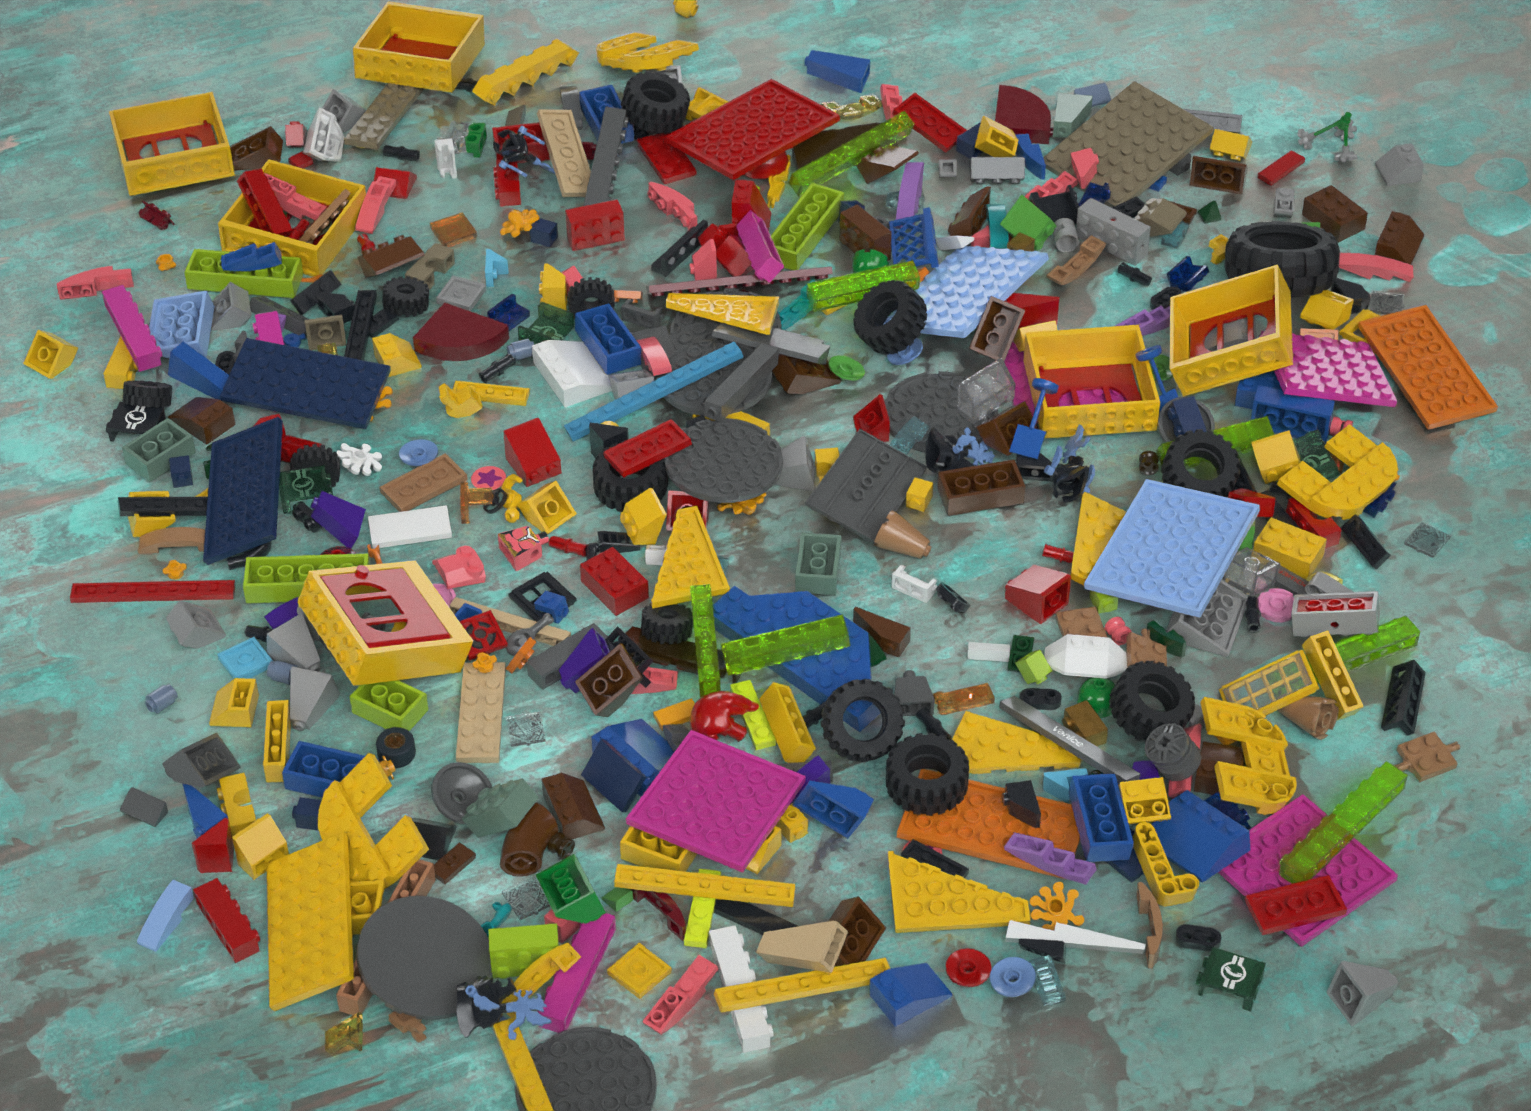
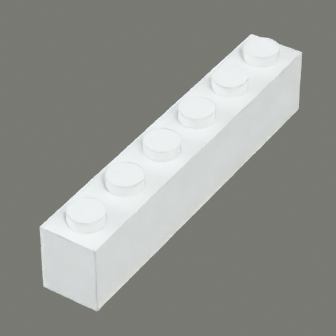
(734, 970)

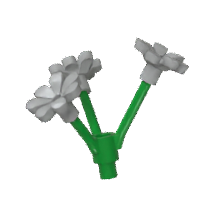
(1344, 128)

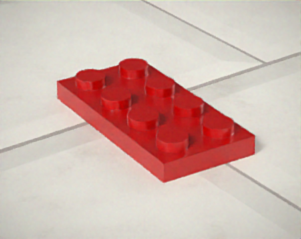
(931, 122)
(665, 159)
(647, 448)
(1295, 905)

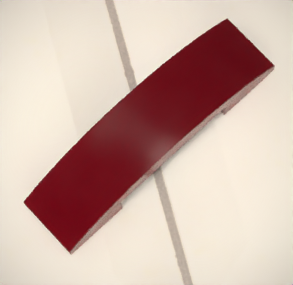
(667, 906)

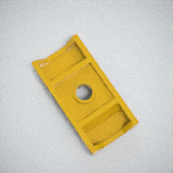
(703, 103)

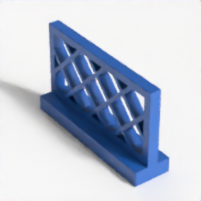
(927, 238)

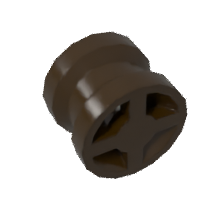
(1148, 463)
(561, 845)

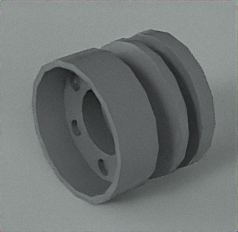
(1173, 752)

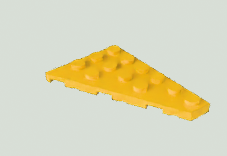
(742, 311)
(1094, 530)
(688, 562)
(1005, 746)
(937, 900)

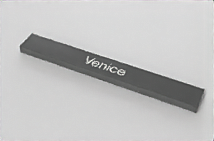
(1068, 739)

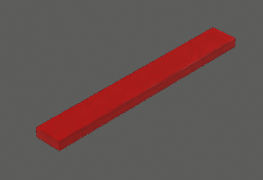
(152, 591)

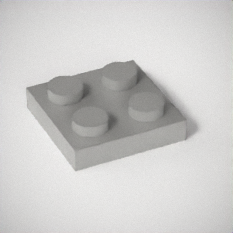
(461, 293)

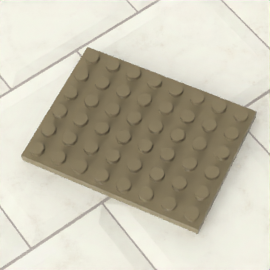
(1135, 141)

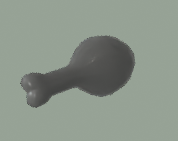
(519, 637)

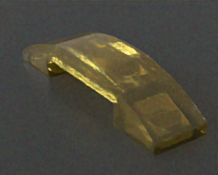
(866, 106)

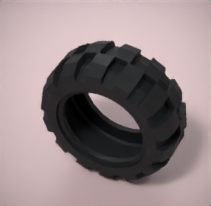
(1303, 253)

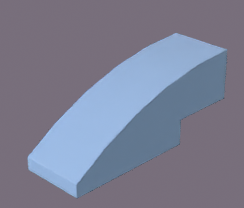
(165, 915)

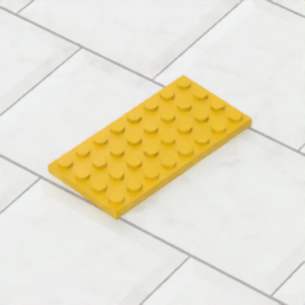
(309, 922)

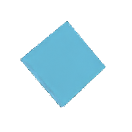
(245, 659)

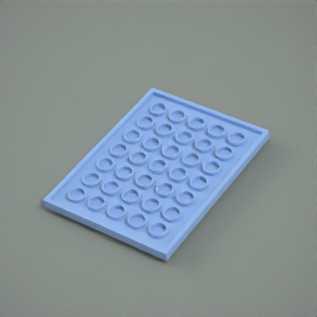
(966, 280)
(1172, 548)

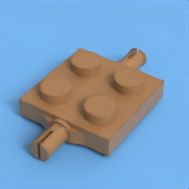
(1144, 649)
(1427, 756)

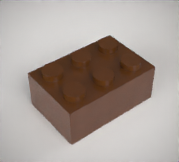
(1335, 213)
(863, 231)

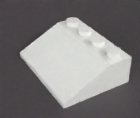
(570, 370)

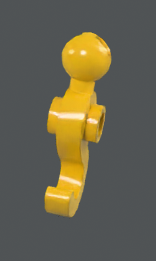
(513, 498)

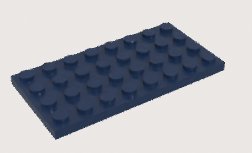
(305, 383)
(243, 491)

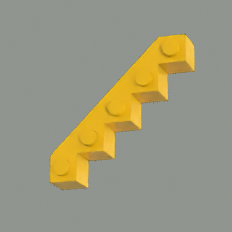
(524, 69)

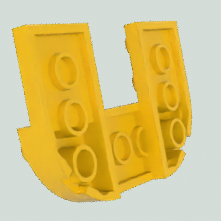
(623, 53)
(1369, 476)
(1266, 777)
(341, 812)

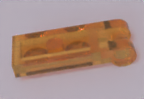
(963, 699)

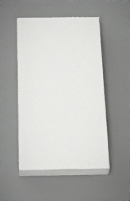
(410, 527)

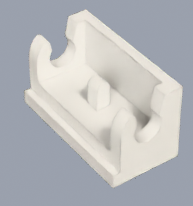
(445, 157)
(913, 586)

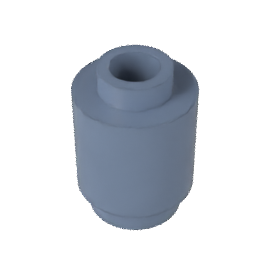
(520, 349)
(280, 671)
(161, 698)

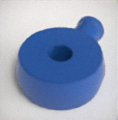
(293, 339)

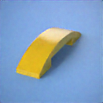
(542, 970)

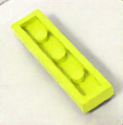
(756, 721)
(700, 918)

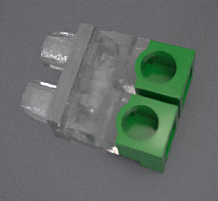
(465, 137)

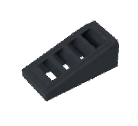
(610, 539)
(1054, 948)

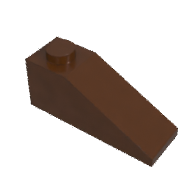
(888, 634)

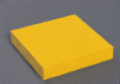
(639, 970)

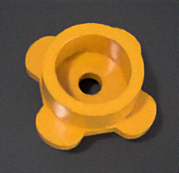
(165, 262)
(174, 569)
(484, 662)
(388, 767)

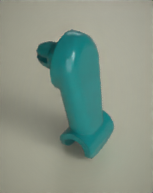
(501, 915)

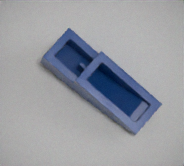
(1033, 156)
(252, 258)

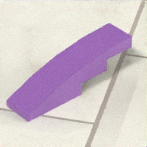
(910, 190)
(1149, 321)
(1050, 859)

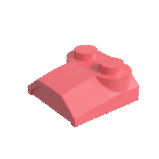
(461, 568)

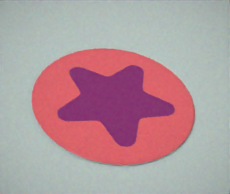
(488, 477)

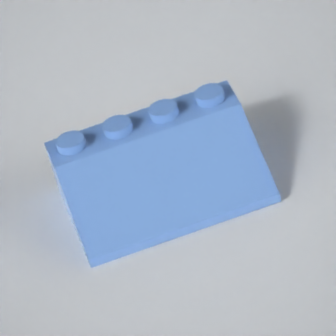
(182, 319)

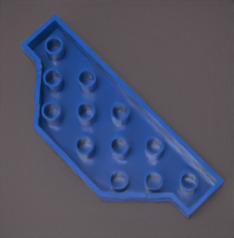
(817, 675)

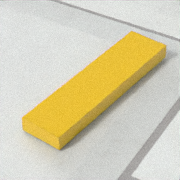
(496, 393)

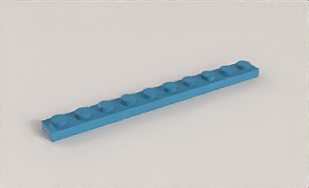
(655, 390)

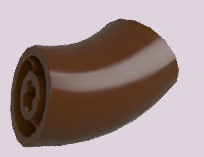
(526, 843)

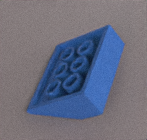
(639, 745)
(1200, 837)

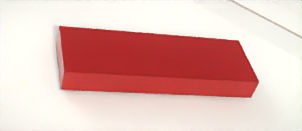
(1281, 167)

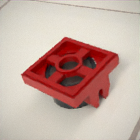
(485, 634)

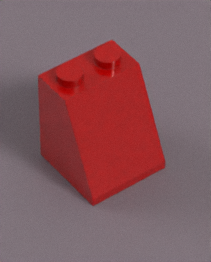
(747, 198)
(531, 452)
(1039, 592)

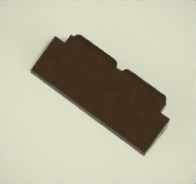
(826, 142)
(681, 654)

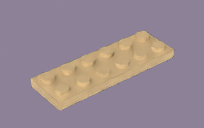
(565, 151)
(481, 714)

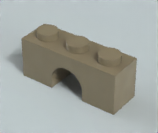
(437, 259)

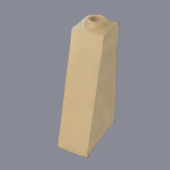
(804, 946)

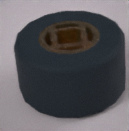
(396, 745)

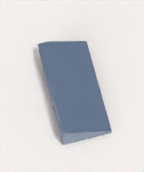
(1099, 92)

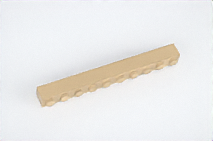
(511, 623)

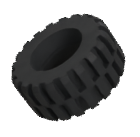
(655, 102)
(901, 328)
(1205, 446)
(618, 491)
(1158, 682)
(890, 711)
(927, 753)

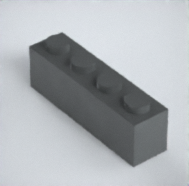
(545, 667)

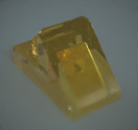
(345, 1033)

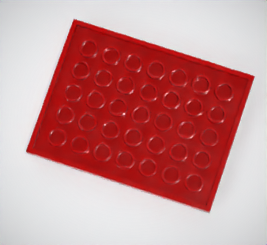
(752, 129)

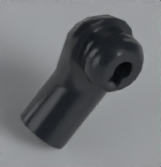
(592, 550)

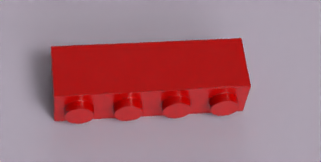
(263, 202)
(226, 920)

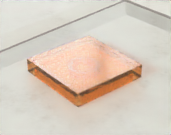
(453, 230)

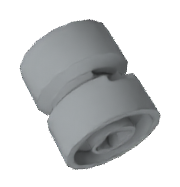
(1065, 235)

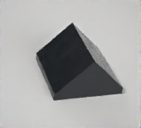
(605, 435)
(436, 836)

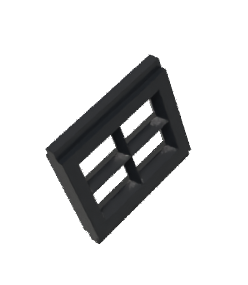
(527, 606)

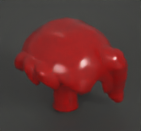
(713, 714)

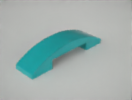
(997, 234)
(796, 309)

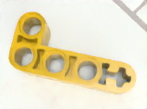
(1146, 843)

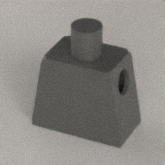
(914, 693)

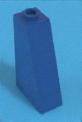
(839, 69)
(196, 371)

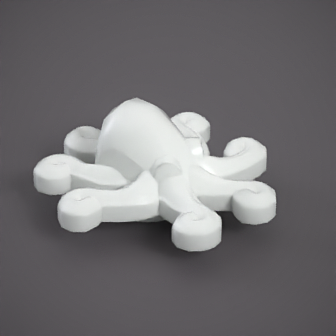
(357, 459)

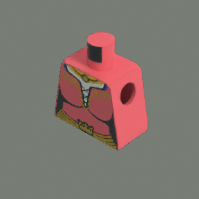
(522, 546)

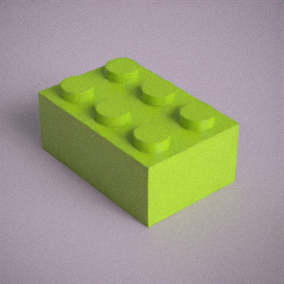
(389, 704)
(518, 947)

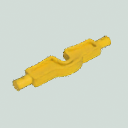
(776, 185)

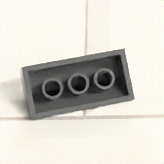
(201, 762)

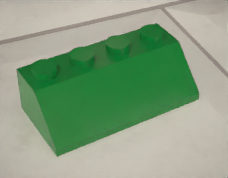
(570, 891)

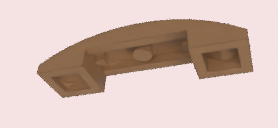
(1079, 263)
(172, 538)
(1148, 905)

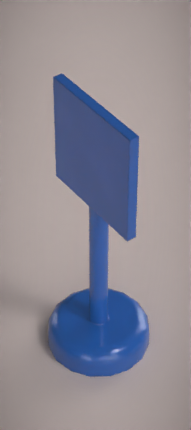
(1149, 354)
(1028, 440)

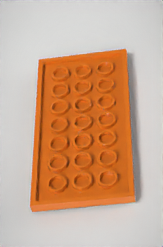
(1427, 367)
(983, 825)

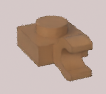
(408, 1023)

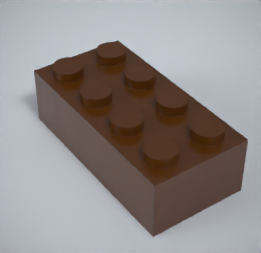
(981, 487)

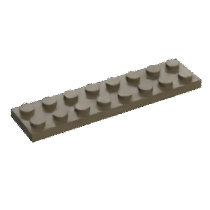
(382, 116)

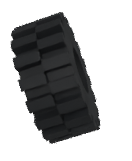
(587, 289)
(405, 296)
(147, 393)
(315, 457)
(667, 623)

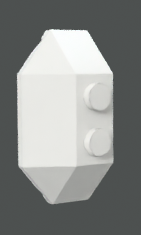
(324, 138)
(1086, 656)

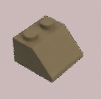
(1160, 216)
(324, 331)

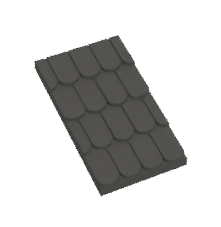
(865, 485)

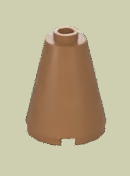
(902, 537)
(1313, 715)

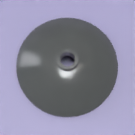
(1166, 425)
(458, 781)

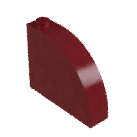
(1024, 114)
(459, 335)

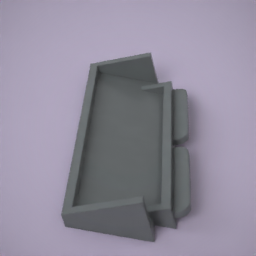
(787, 342)

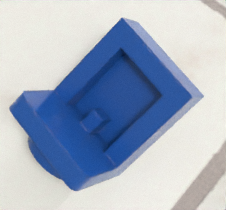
(552, 604)

